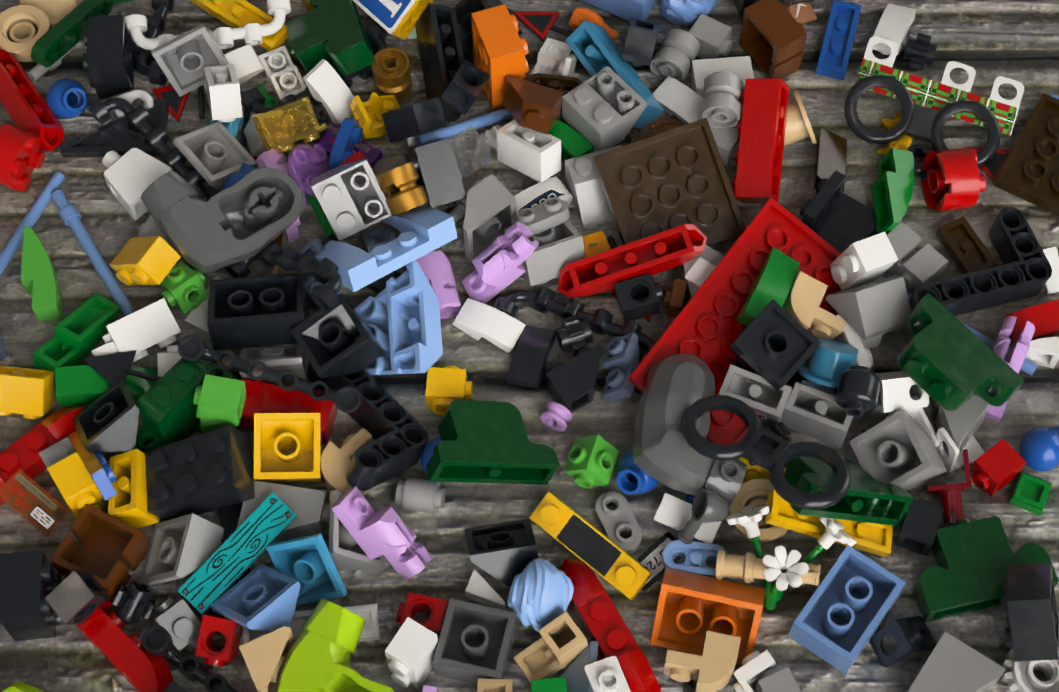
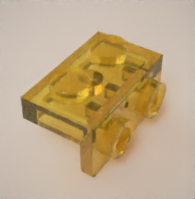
(288, 124)

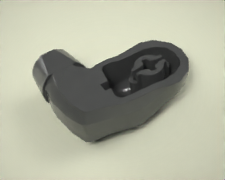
(228, 225)
(658, 437)

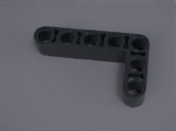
(1020, 277)
(395, 432)

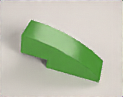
(40, 279)

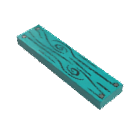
(237, 553)

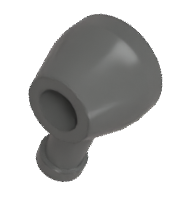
(706, 508)

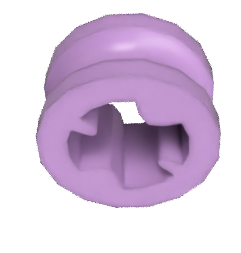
(556, 416)

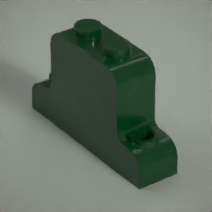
(952, 360)
(169, 404)
(488, 446)
(865, 499)

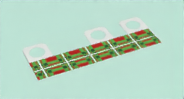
(938, 95)

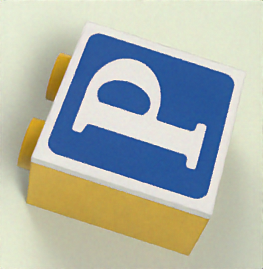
(395, 16)

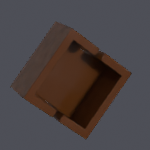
(772, 38)
(106, 549)

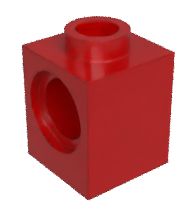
(996, 468)
(420, 603)
(209, 626)

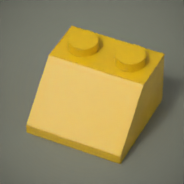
(287, 447)

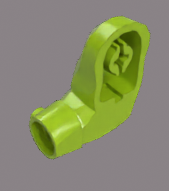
(322, 654)

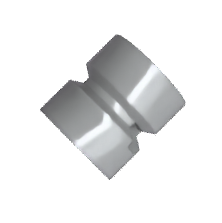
(675, 55)
(722, 100)

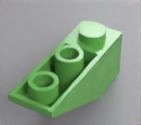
(219, 402)

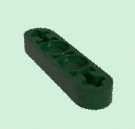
(67, 32)

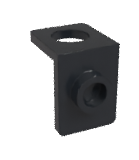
(910, 635)

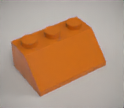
(700, 603)

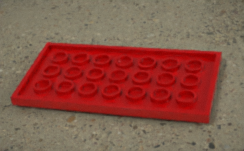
(709, 318)

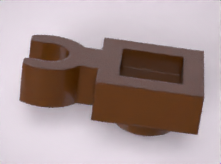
(674, 300)

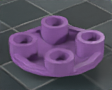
(307, 163)

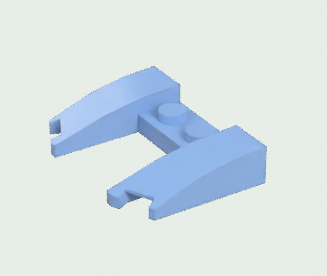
(422, 232)

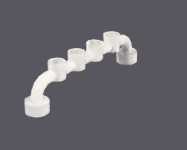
(224, 35)

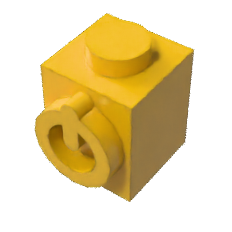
(445, 386)

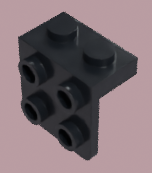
(836, 215)

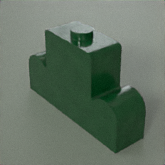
(330, 33)
(971, 568)

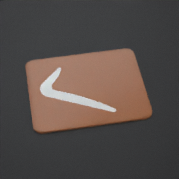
(802, 12)

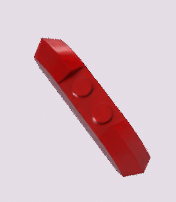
(26, 104)
(632, 260)
(25, 451)
(607, 627)
(126, 653)

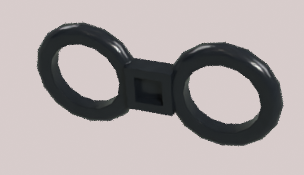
(918, 120)
(766, 451)

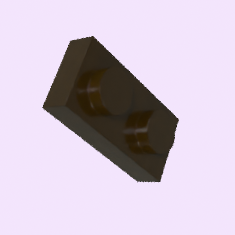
(965, 246)

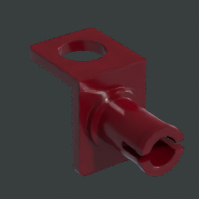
(951, 494)

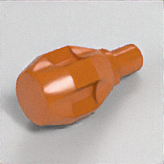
(581, 14)

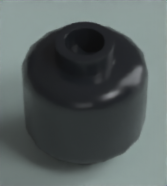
(857, 390)

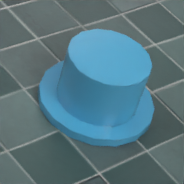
(829, 362)

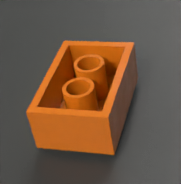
(498, 50)

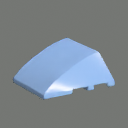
(405, 324)

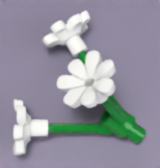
(785, 567)

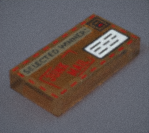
(33, 502)

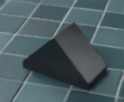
(414, 120)

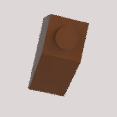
(532, 104)

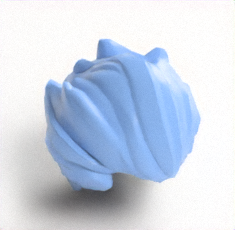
(540, 594)

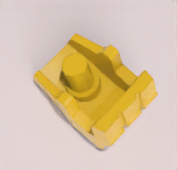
(370, 111)

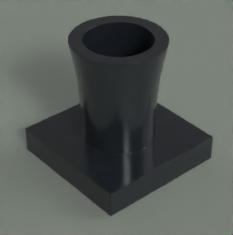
(774, 345)

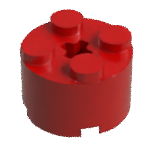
(18, 156)
(952, 179)

